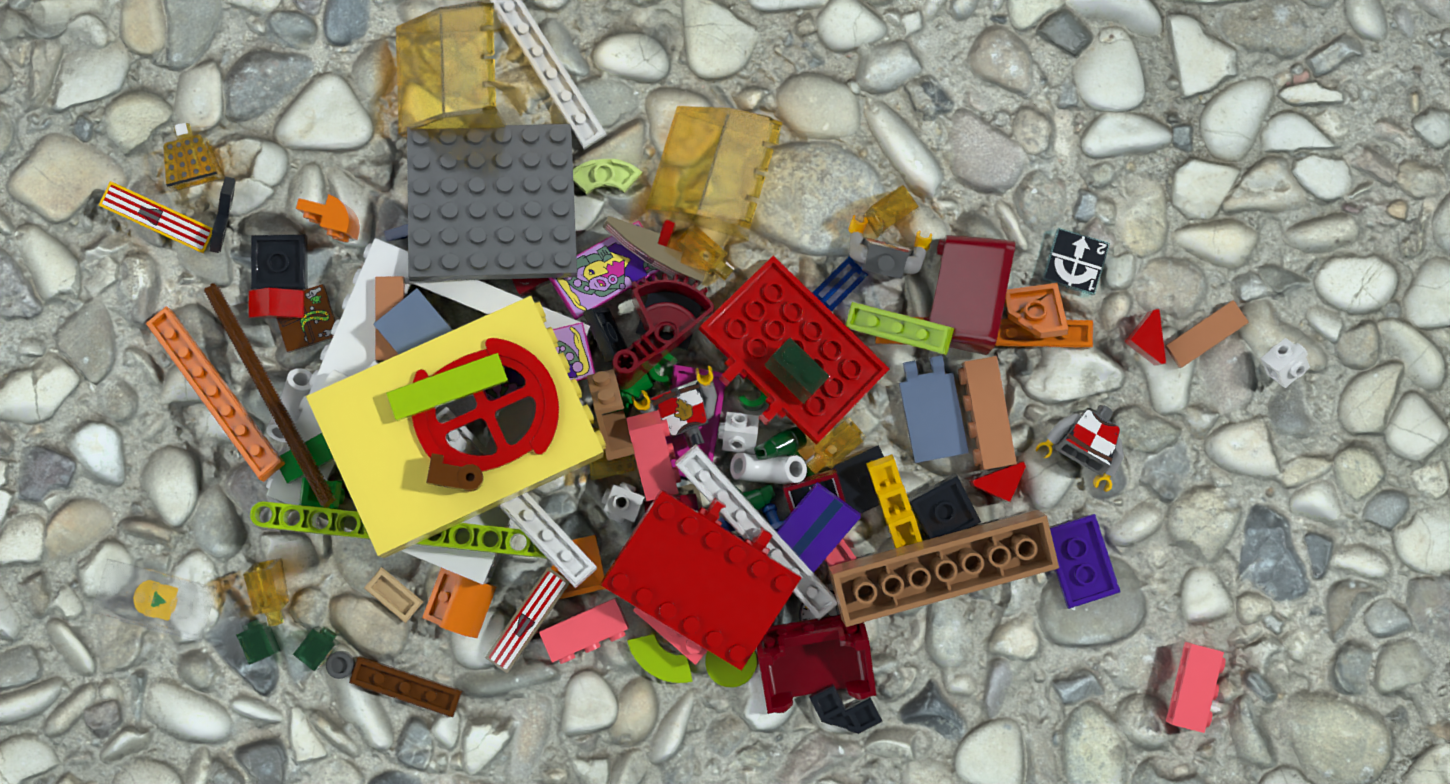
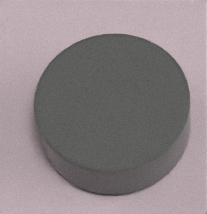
(340, 664)

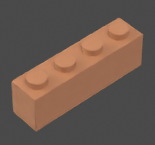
(987, 412)

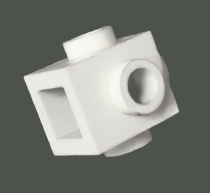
(1285, 362)
(739, 432)
(633, 505)

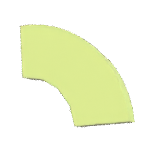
(606, 173)

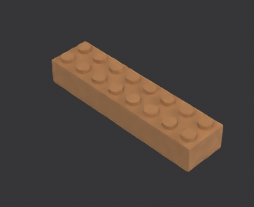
(943, 567)

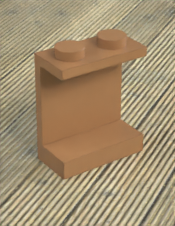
(612, 426)

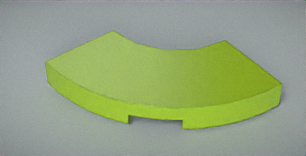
(658, 661)

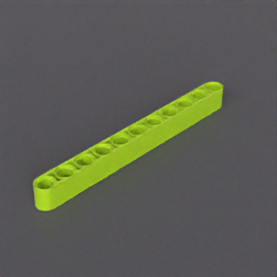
(337, 517)

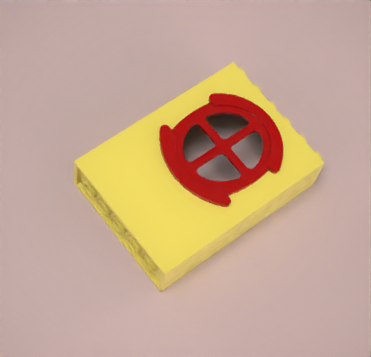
(390, 459)

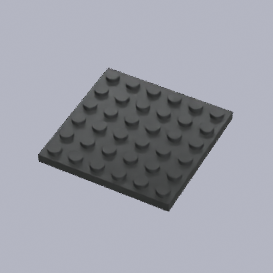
(491, 203)

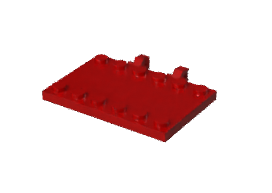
(767, 314)
(702, 578)

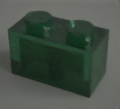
(796, 370)

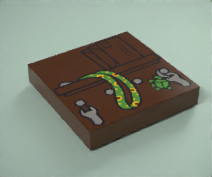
(315, 325)

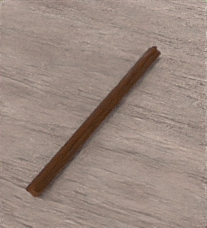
(269, 396)

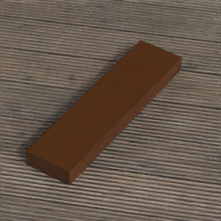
(406, 686)

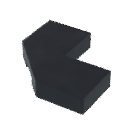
(224, 207)
(854, 717)

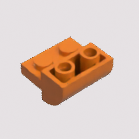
(334, 217)
(459, 603)

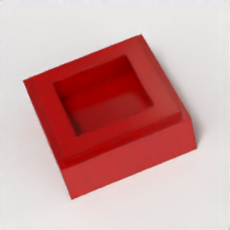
(666, 233)

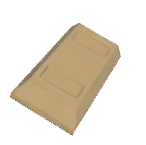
(393, 595)

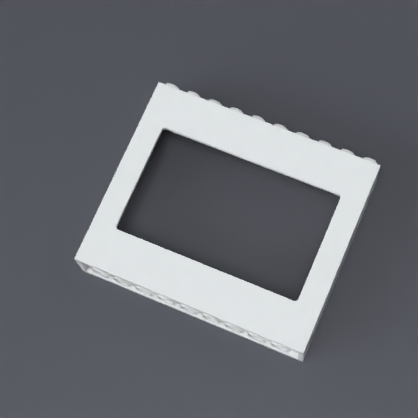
(354, 351)

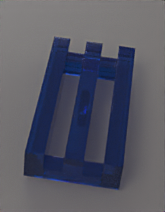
(855, 268)

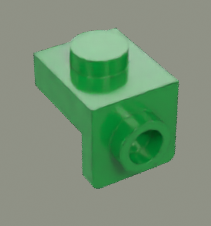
(308, 498)

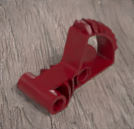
(661, 317)

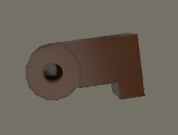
(455, 477)

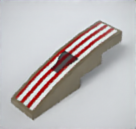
(644, 245)
(527, 620)

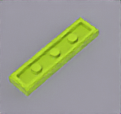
(899, 328)
(447, 387)

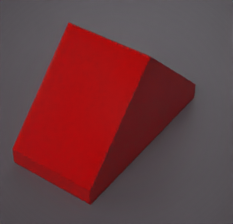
(276, 303)
(1148, 338)
(1000, 482)

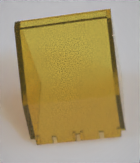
(445, 68)
(713, 167)

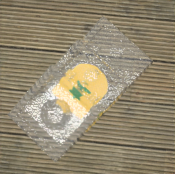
(154, 600)

